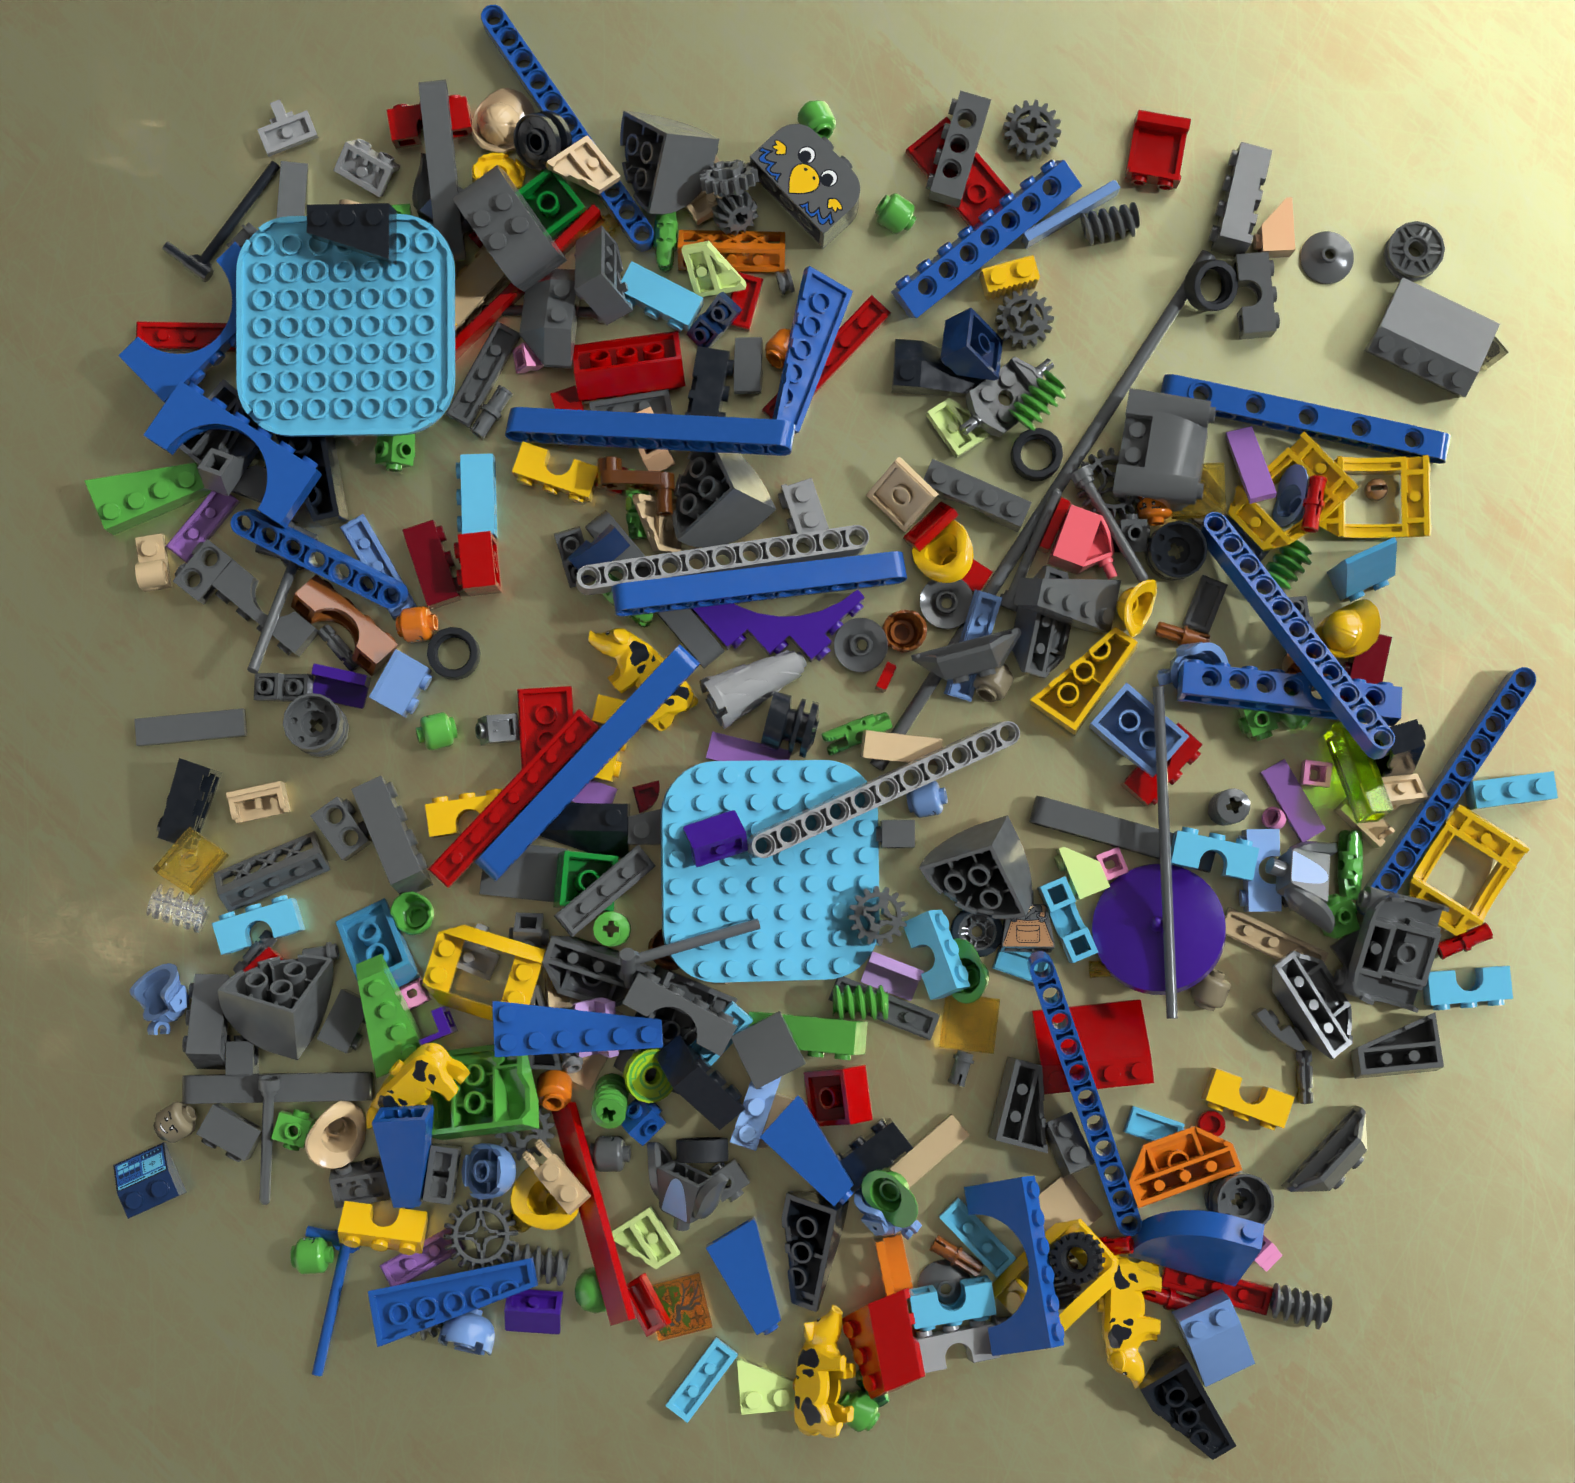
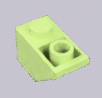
(1083, 873)

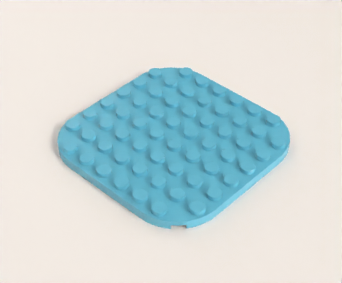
(344, 337)
(794, 894)

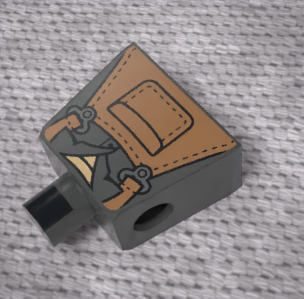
(1028, 932)

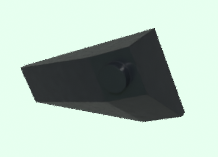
(921, 371)
(592, 828)
(812, 1240)
(1182, 1401)

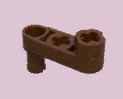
(614, 478)

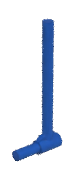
(334, 1296)

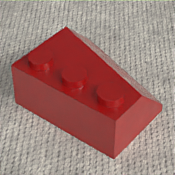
(885, 1344)

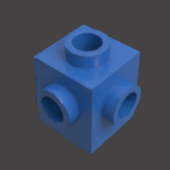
(642, 1120)

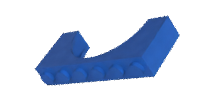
(165, 370)
(191, 413)
(1037, 1320)

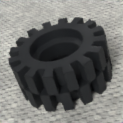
(1062, 1264)

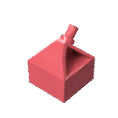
(1083, 543)

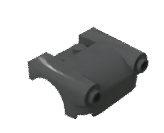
(1163, 448)
(1392, 948)

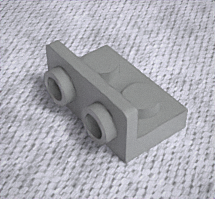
(366, 166)
(803, 507)

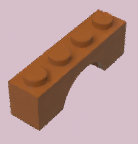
(320, 602)

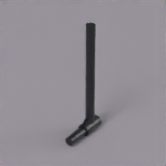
(201, 265)

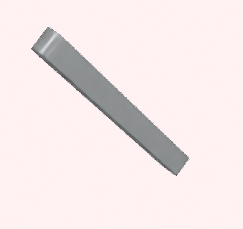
(733, 551)
(896, 784)

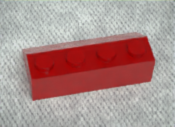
(628, 366)

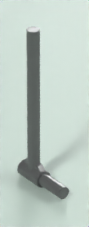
(276, 608)
(632, 959)

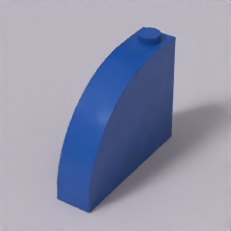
(1200, 1243)

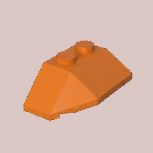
(1180, 1164)

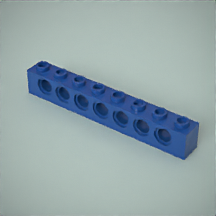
(1063, 185)
(1193, 690)

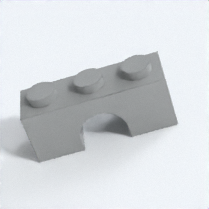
(972, 1336)

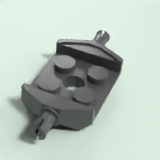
(984, 403)

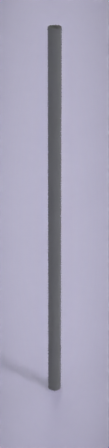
(1165, 853)

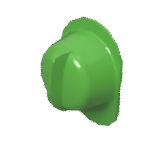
(977, 973)
(891, 1196)

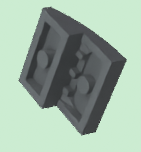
(768, 1050)

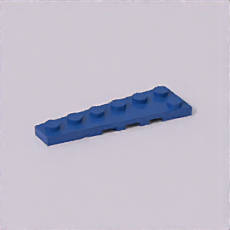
(813, 332)
(551, 1030)
(428, 1302)

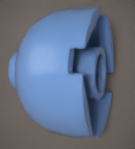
(488, 1171)
(469, 1333)

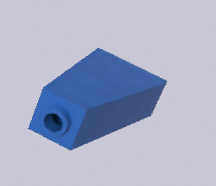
(806, 1149)
(404, 1150)
(745, 1270)

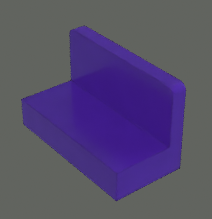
(341, 685)
(716, 838)
(444, 1023)
(534, 1312)

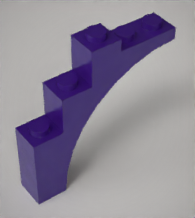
(771, 632)

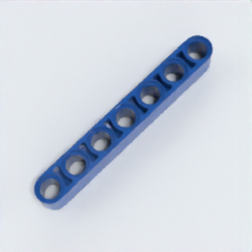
(332, 557)

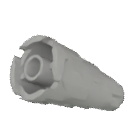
(747, 686)

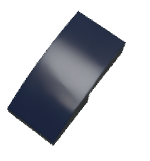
(714, 321)
(602, 549)

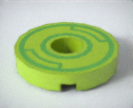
(635, 1077)

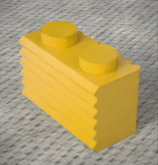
(1009, 277)

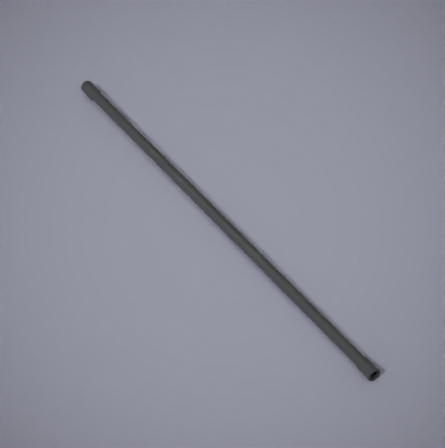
(1060, 482)

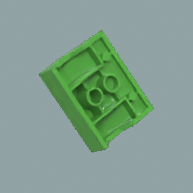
(491, 1100)

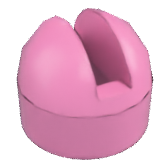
(1273, 818)

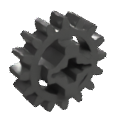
(1042, 129)
(729, 178)
(1033, 323)
(882, 903)
(522, 1142)

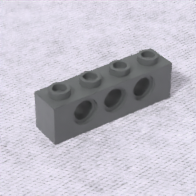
(975, 110)

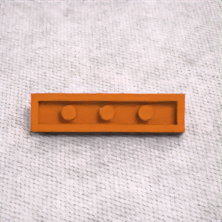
(745, 257)
(893, 1265)

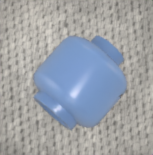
(927, 800)

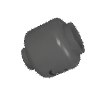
(609, 1153)

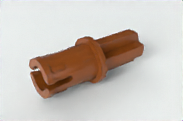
(1180, 635)
(956, 1256)

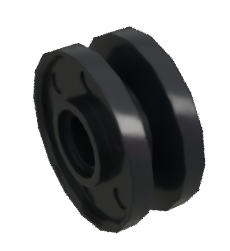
(540, 138)

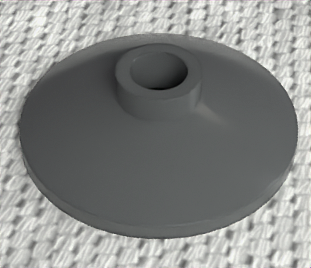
(1321, 268)
(932, 609)
(847, 647)
(942, 1273)

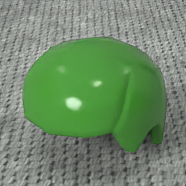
(412, 913)
(588, 1292)

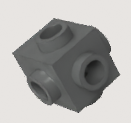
(1135, 531)
(529, 929)
(735, 1174)

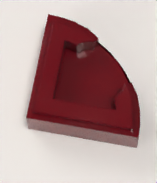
(646, 795)

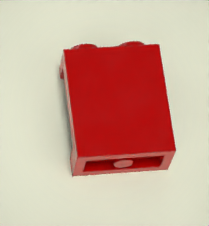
(1157, 149)

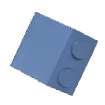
(401, 684)

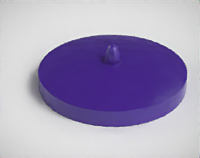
(1130, 929)

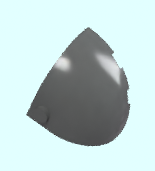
(664, 160)
(718, 500)
(983, 870)
(279, 1002)

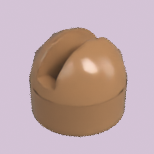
(1375, 495)

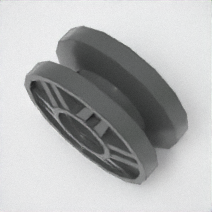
(1425, 240)

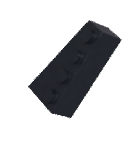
(327, 498)

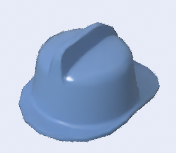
(1290, 496)

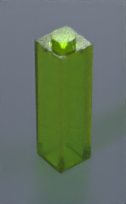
(1358, 776)

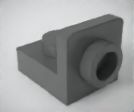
(497, 729)

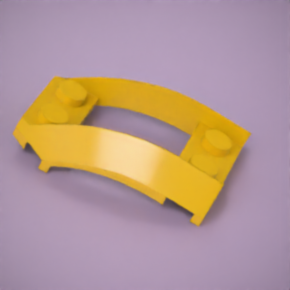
(1316, 462)
(1414, 498)
(1484, 837)
(446, 957)
(1012, 1290)

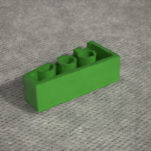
(143, 495)
(388, 1019)
(824, 1034)

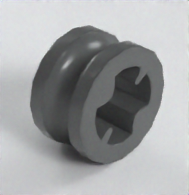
(785, 282)

